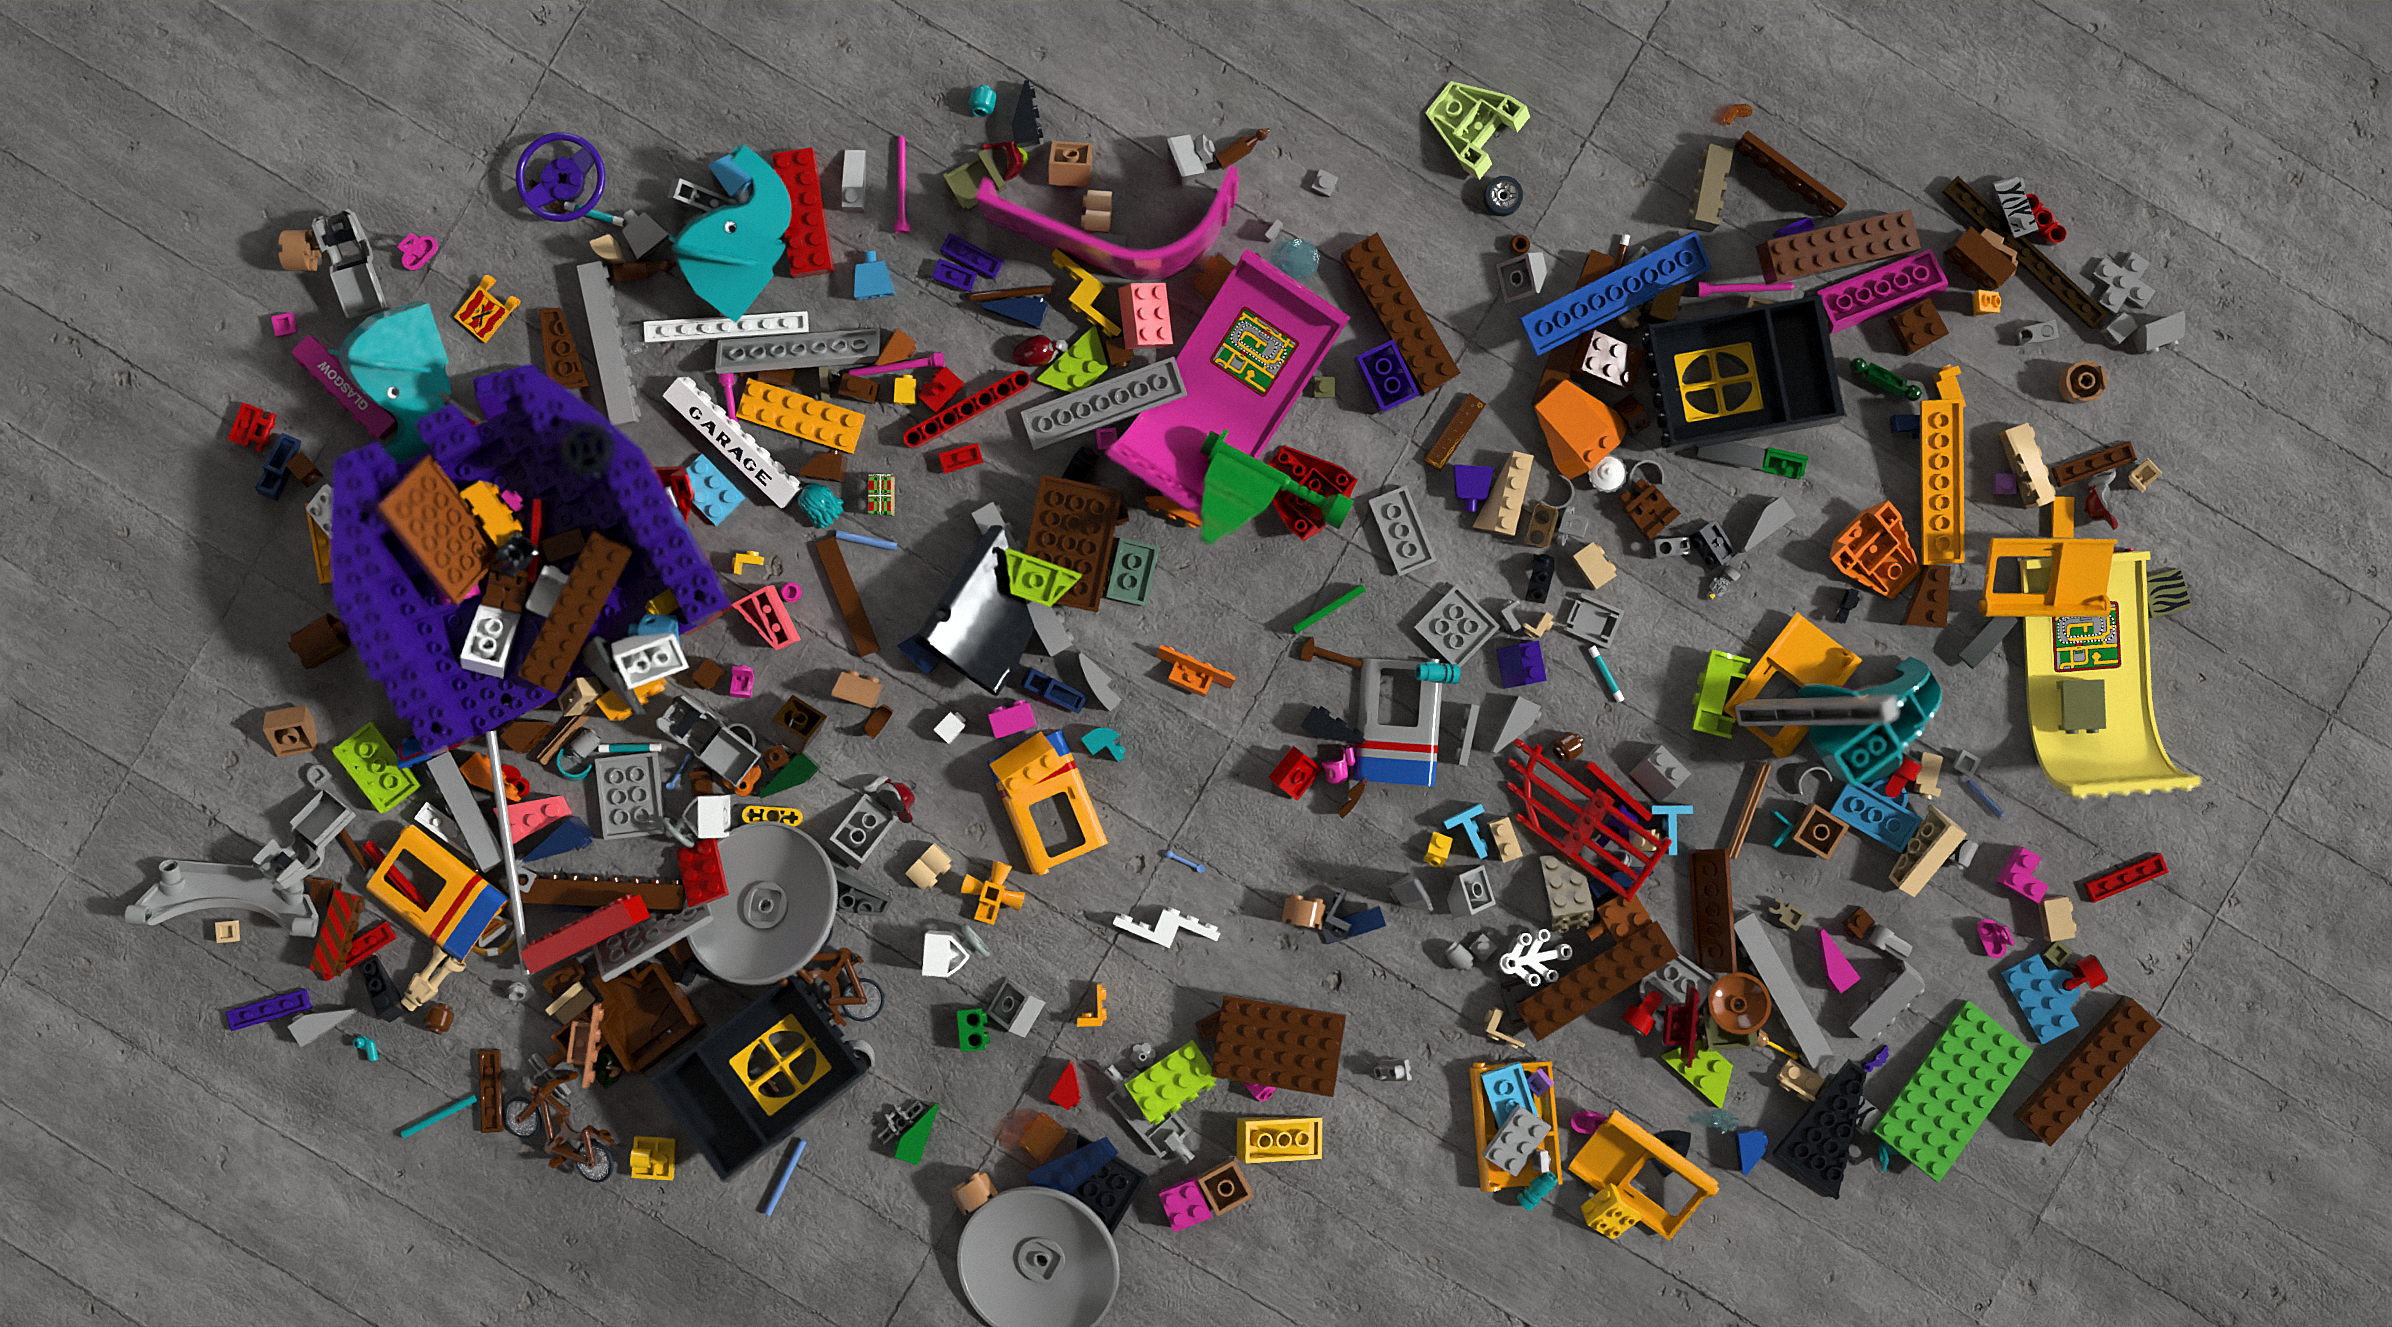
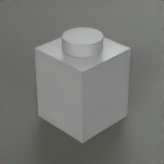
(2119, 328)

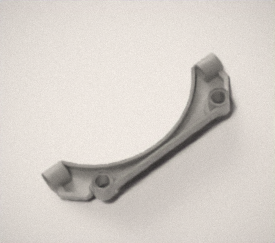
(204, 885)

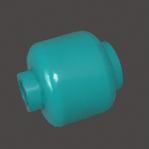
(982, 101)

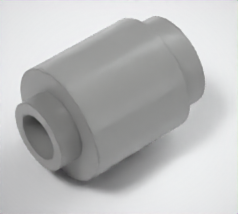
(585, 743)
(1458, 956)

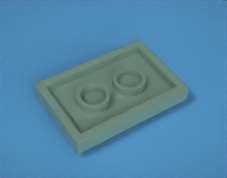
(1133, 572)

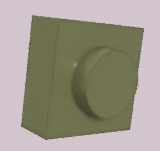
(1324, 387)
(2057, 953)

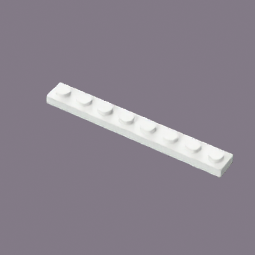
(725, 328)

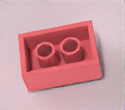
(1145, 315)

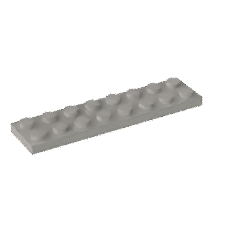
(798, 351)
(1104, 403)

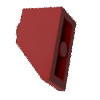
(1066, 1088)

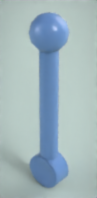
(670, 786)
(1200, 868)

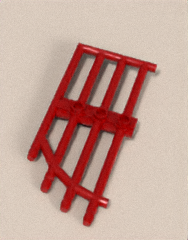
(1585, 824)

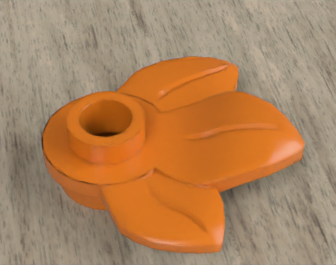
(750, 779)

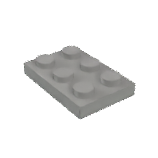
(1516, 1140)

